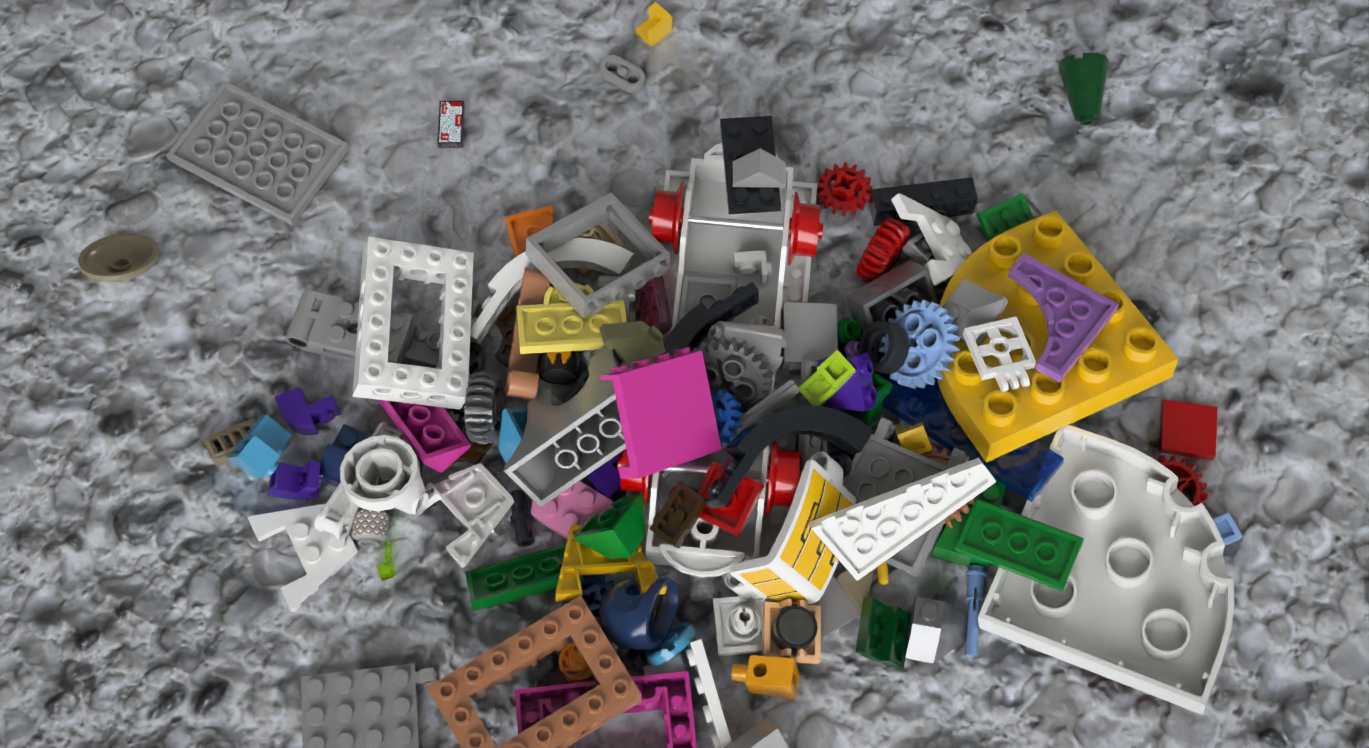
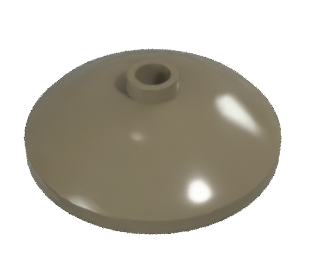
(119, 257)

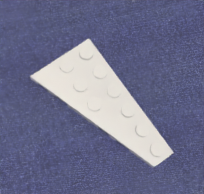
(885, 524)

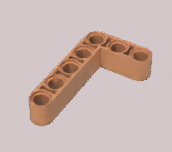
(521, 377)

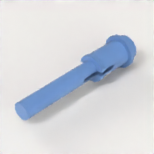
(976, 581)

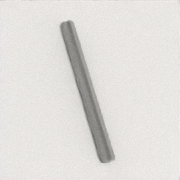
(756, 412)

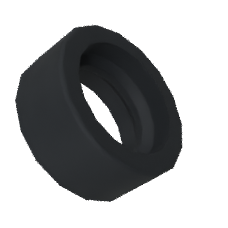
(897, 349)

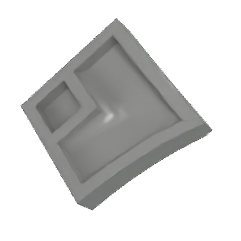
(974, 306)

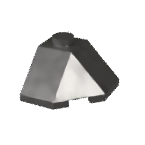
(934, 630)

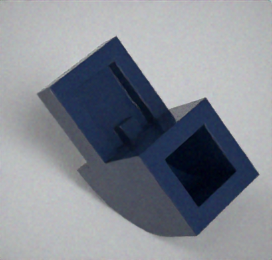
(335, 453)

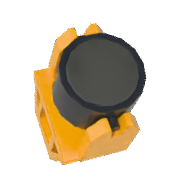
(559, 367)

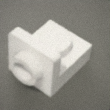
(752, 261)

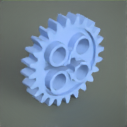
(933, 325)

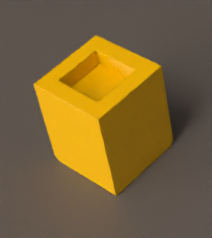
(656, 26)
(914, 438)

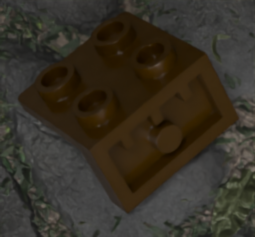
(678, 514)

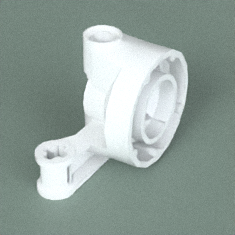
(379, 456)

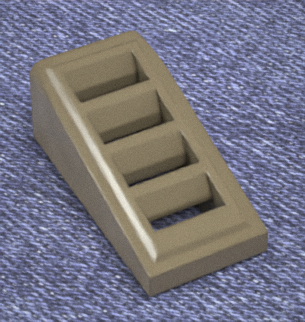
(222, 437)

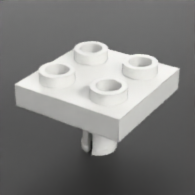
(738, 625)

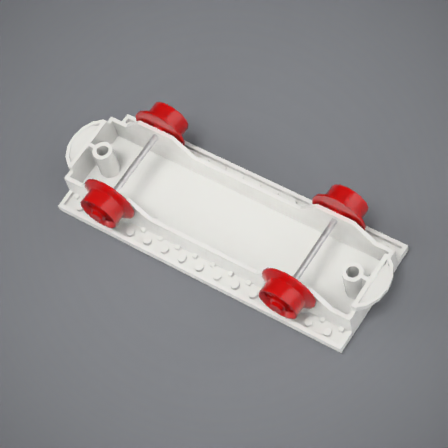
(701, 237)

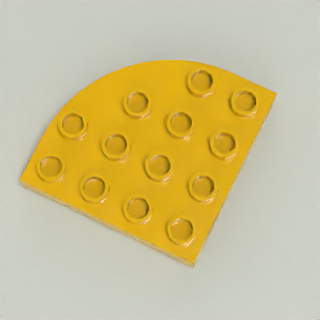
(1116, 365)

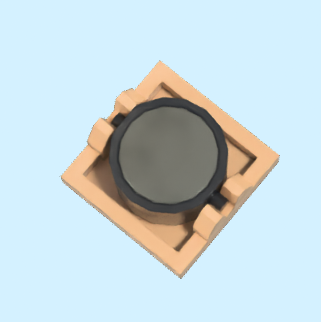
(792, 631)

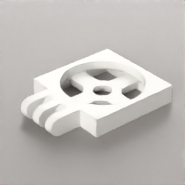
(1008, 370)

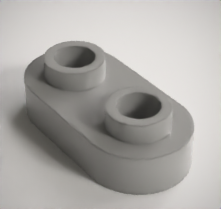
(624, 73)

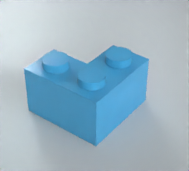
(261, 448)

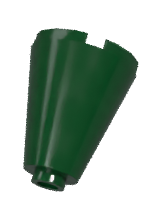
(1084, 85)

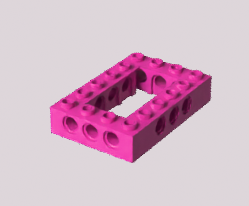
(658, 692)

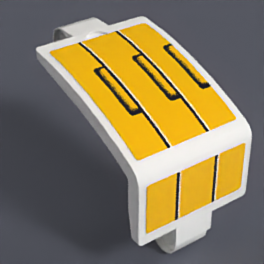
(799, 560)

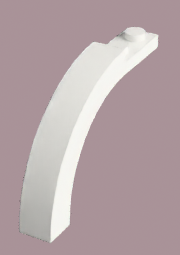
(576, 253)

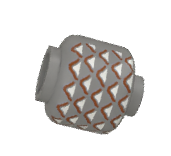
(370, 527)

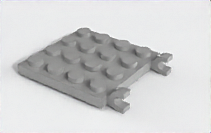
(888, 466)
(363, 707)

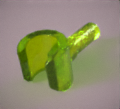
(386, 570)

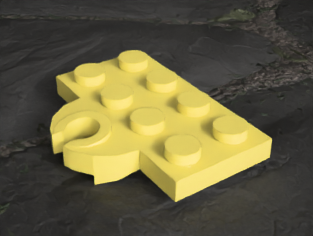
(560, 327)

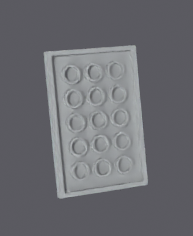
(258, 152)

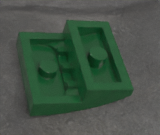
(883, 633)

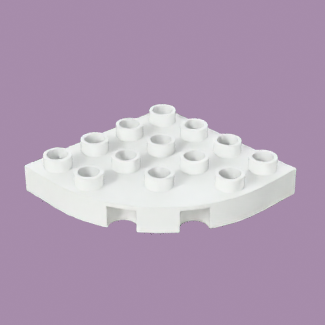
(1147, 586)

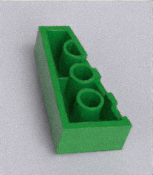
(946, 544)

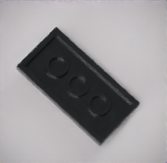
(738, 139)

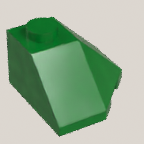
(617, 530)

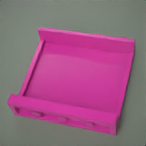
(664, 411)

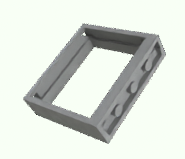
(578, 223)

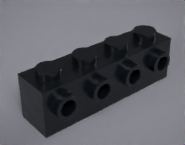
(946, 197)

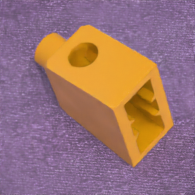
(779, 679)

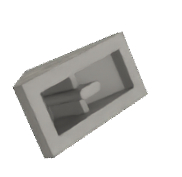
(759, 170)

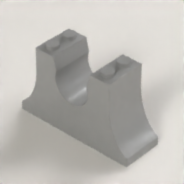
(570, 437)

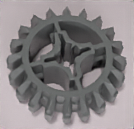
(484, 407)

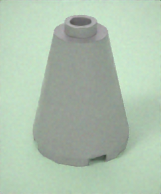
(764, 337)

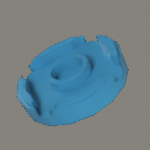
(677, 640)

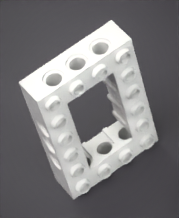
(405, 383)

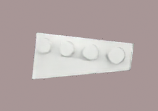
(706, 686)

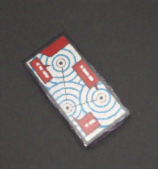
(451, 124)

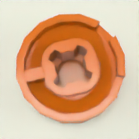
(573, 666)

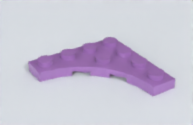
(1070, 310)

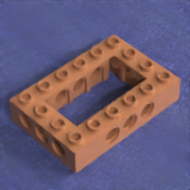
(568, 724)

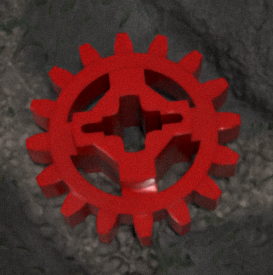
(843, 191)

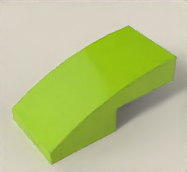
(827, 379)

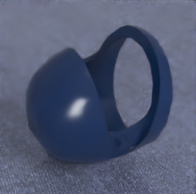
(626, 614)

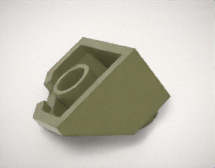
(632, 341)

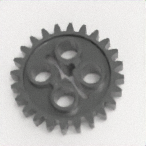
(731, 376)

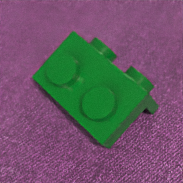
(1005, 216)

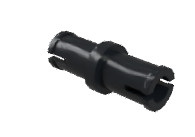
(521, 519)

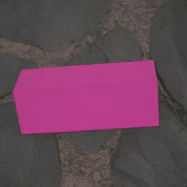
(429, 432)

